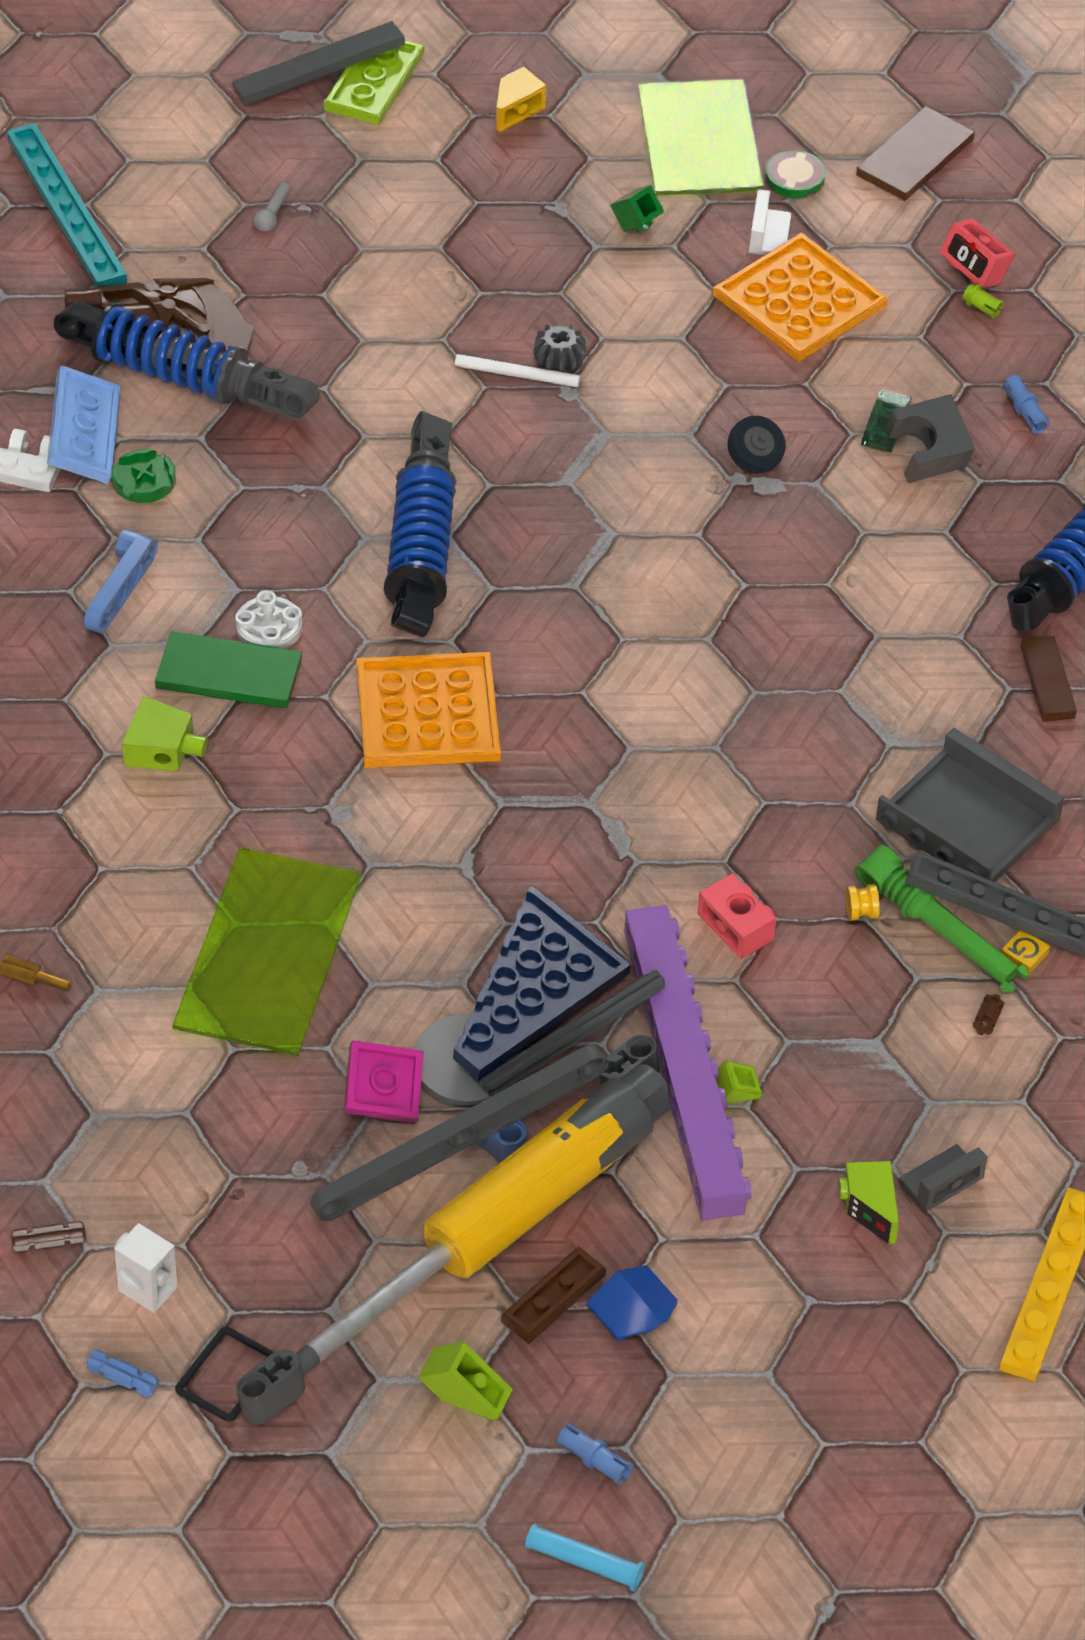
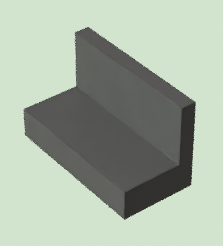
(944, 1176)

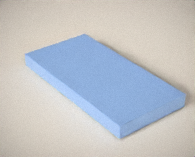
(83, 424)

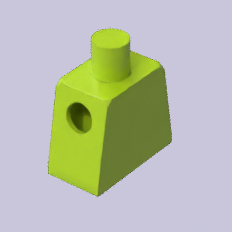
(161, 737)

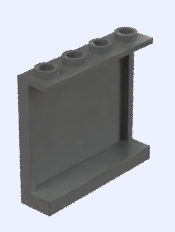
(972, 809)

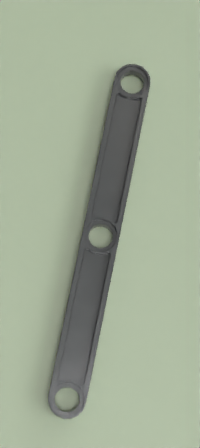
(444, 1139)

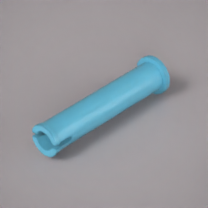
(585, 1556)

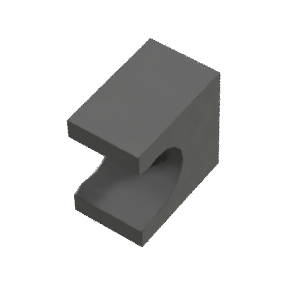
(942, 432)

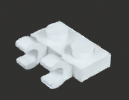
(24, 468)

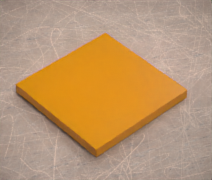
(800, 297)
(428, 709)

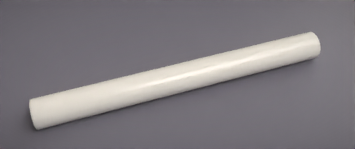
(517, 370)

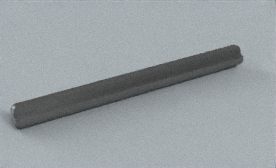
(573, 1032)

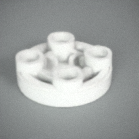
(269, 621)

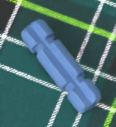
(122, 1373)

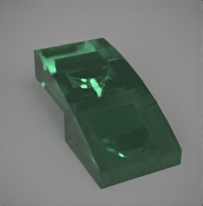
(874, 433)

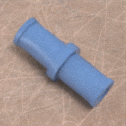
(1026, 404)
(594, 1453)

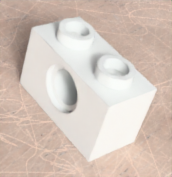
(145, 1267)

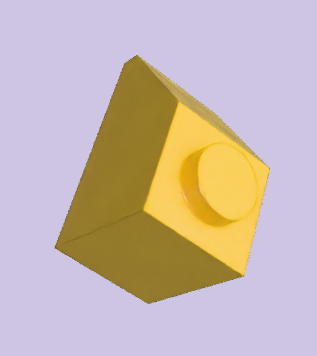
(518, 98)

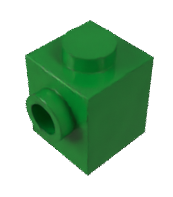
(637, 209)

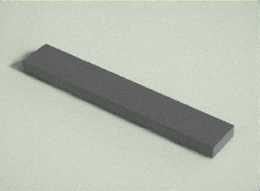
(318, 63)
(997, 902)

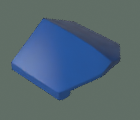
(632, 1303)

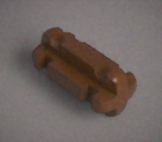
(988, 1014)

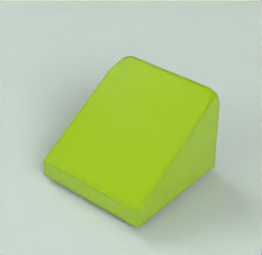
(738, 1082)

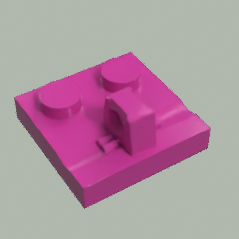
(383, 1082)

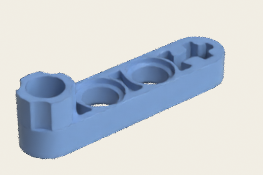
(136, 557)

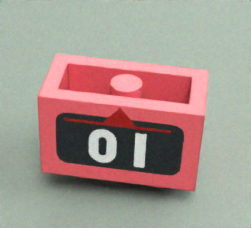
(977, 253)

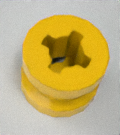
(862, 902)

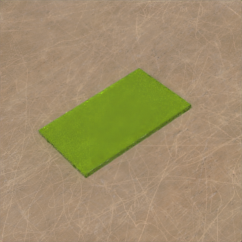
(700, 137)

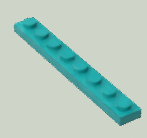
(66, 206)

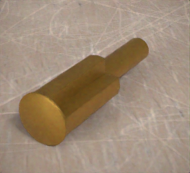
(30, 973)

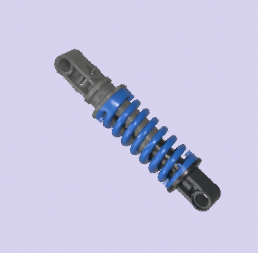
(184, 358)
(421, 527)
(1050, 578)

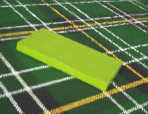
(372, 85)

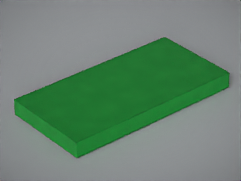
(228, 669)

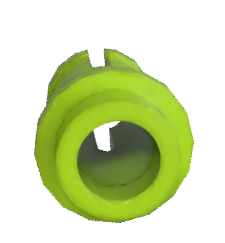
(982, 300)

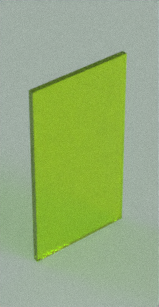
(267, 951)

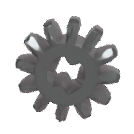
(559, 348)

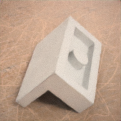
(769, 226)

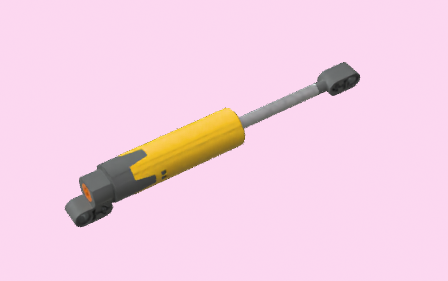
(492, 1210)

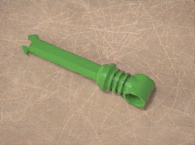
(888, 874)

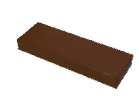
(1048, 678)
(553, 1295)

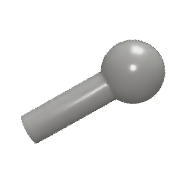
(266, 218)

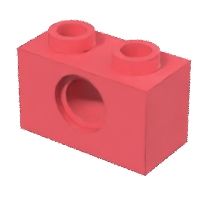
(737, 915)

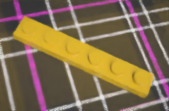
(1048, 1290)

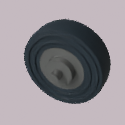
(756, 444)

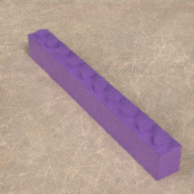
(686, 1066)

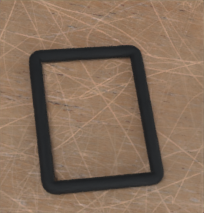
(199, 1361)

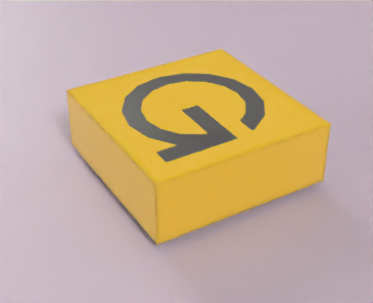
(1026, 950)

